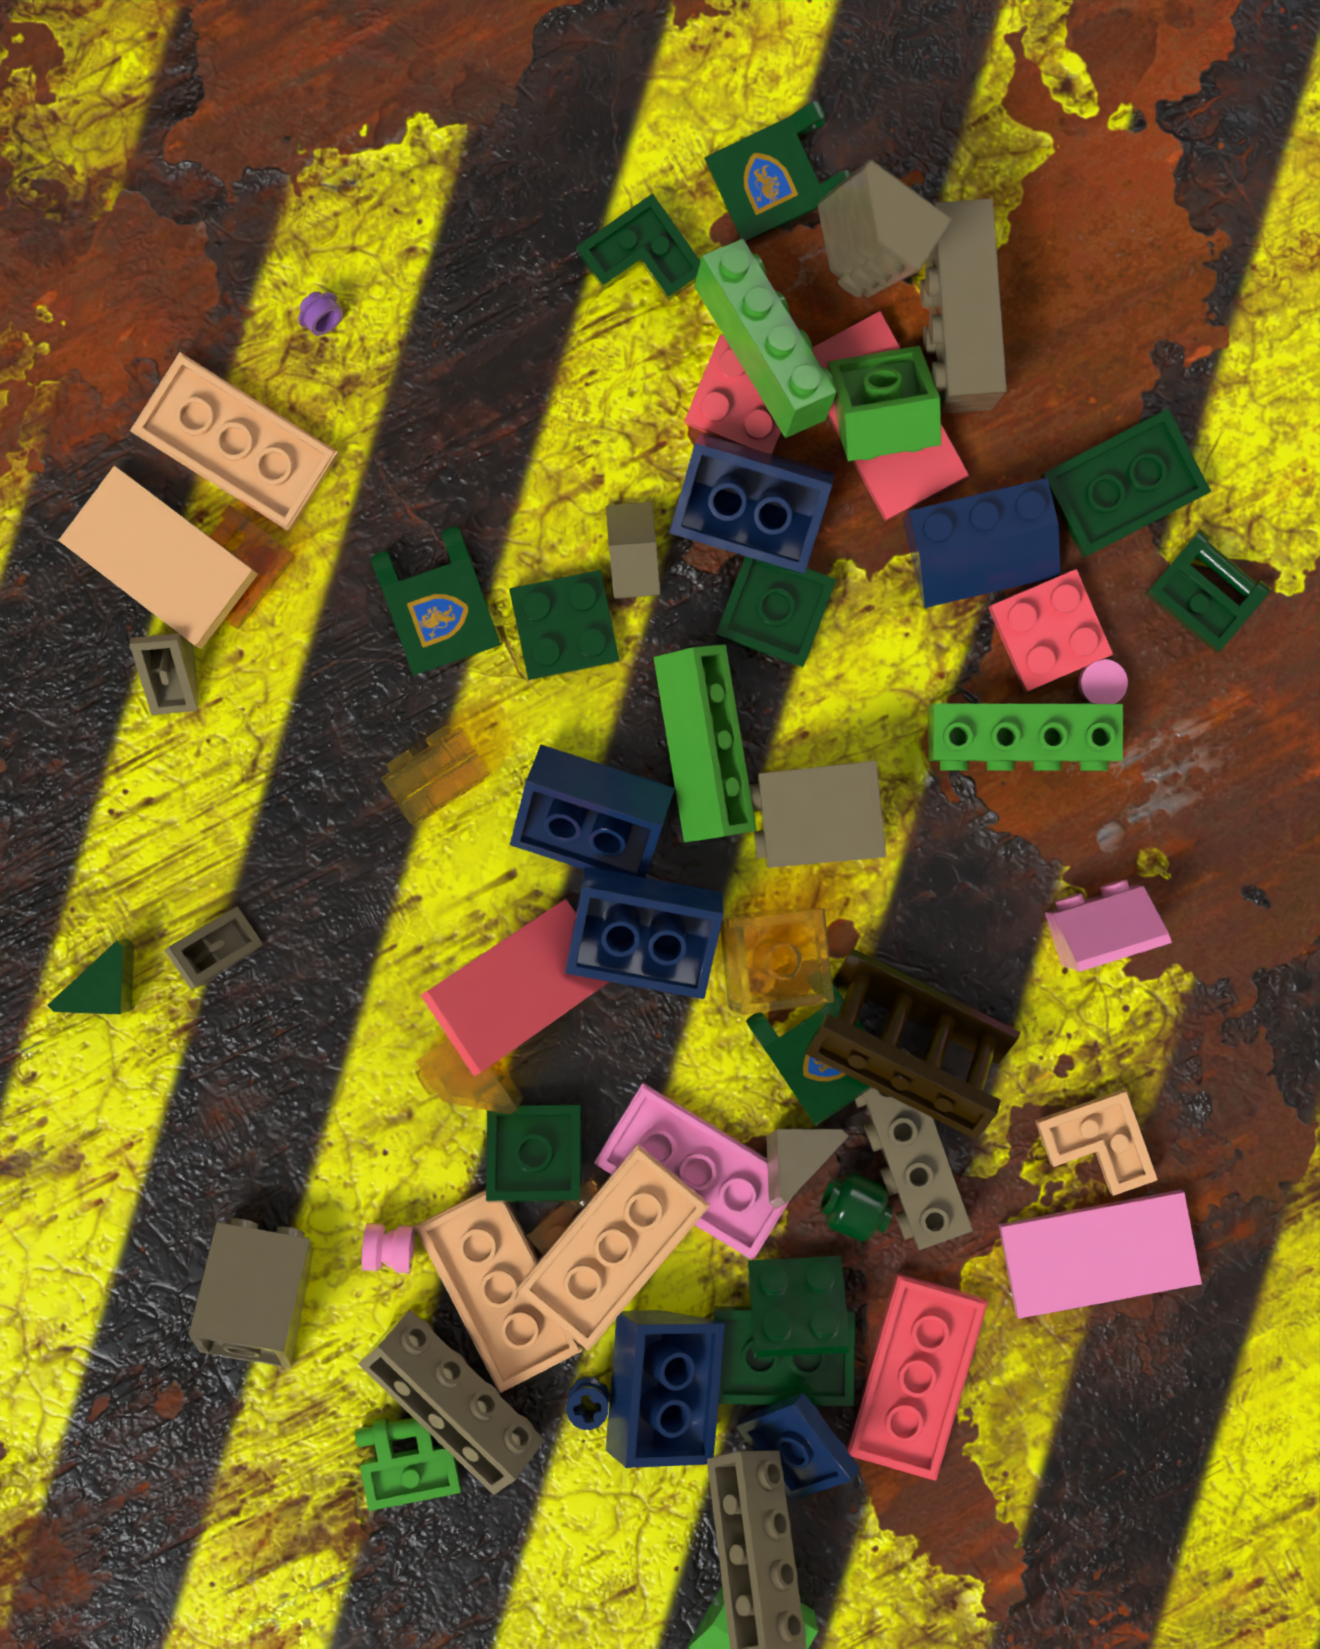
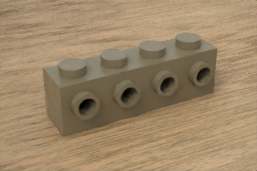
(915, 1170)
(452, 1402)
(756, 1551)

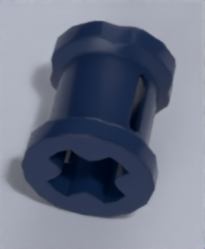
(577, 1411)

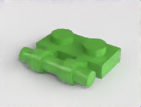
(407, 1475)

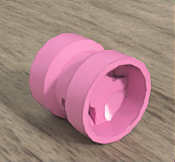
(393, 1248)

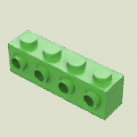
(765, 337)
(1025, 734)
(703, 743)

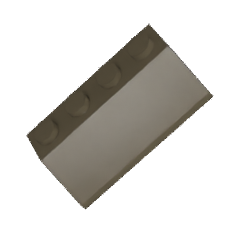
(877, 230)

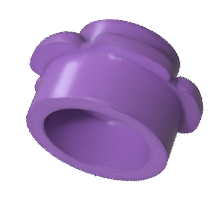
(320, 313)

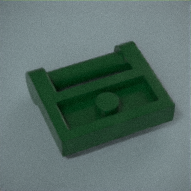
(1200, 603)

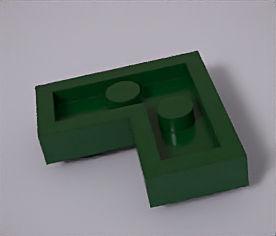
(646, 238)

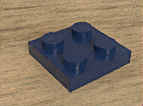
(808, 1447)

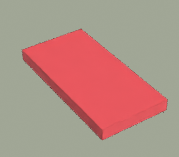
(899, 478)
(510, 990)
(916, 1376)

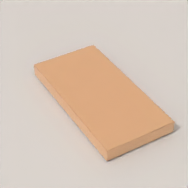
(235, 442)
(158, 557)
(612, 1247)
(481, 1263)

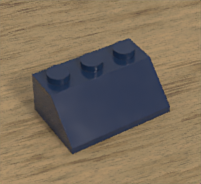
(751, 503)
(984, 543)
(590, 814)
(645, 932)
(664, 1389)

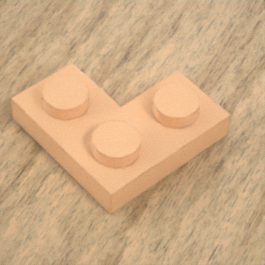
(1102, 1127)

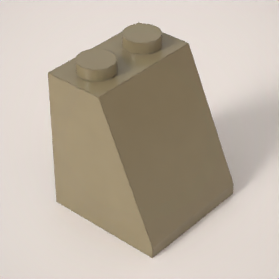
(819, 815)
(252, 1293)

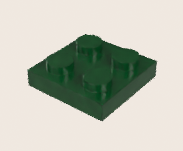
(776, 610)
(564, 625)
(534, 1154)
(798, 1306)

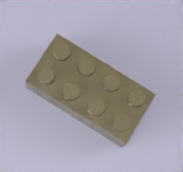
(965, 310)

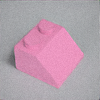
(1105, 926)

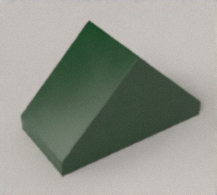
(103, 986)

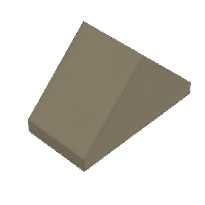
(633, 550)
(166, 672)
(214, 948)
(795, 1157)

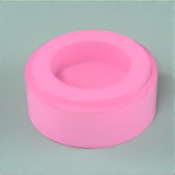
(1103, 682)

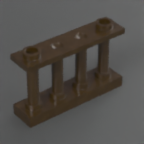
(898, 1073)

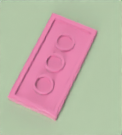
(704, 1158)
(1100, 1254)

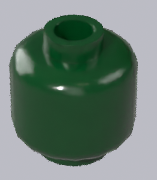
(856, 1206)

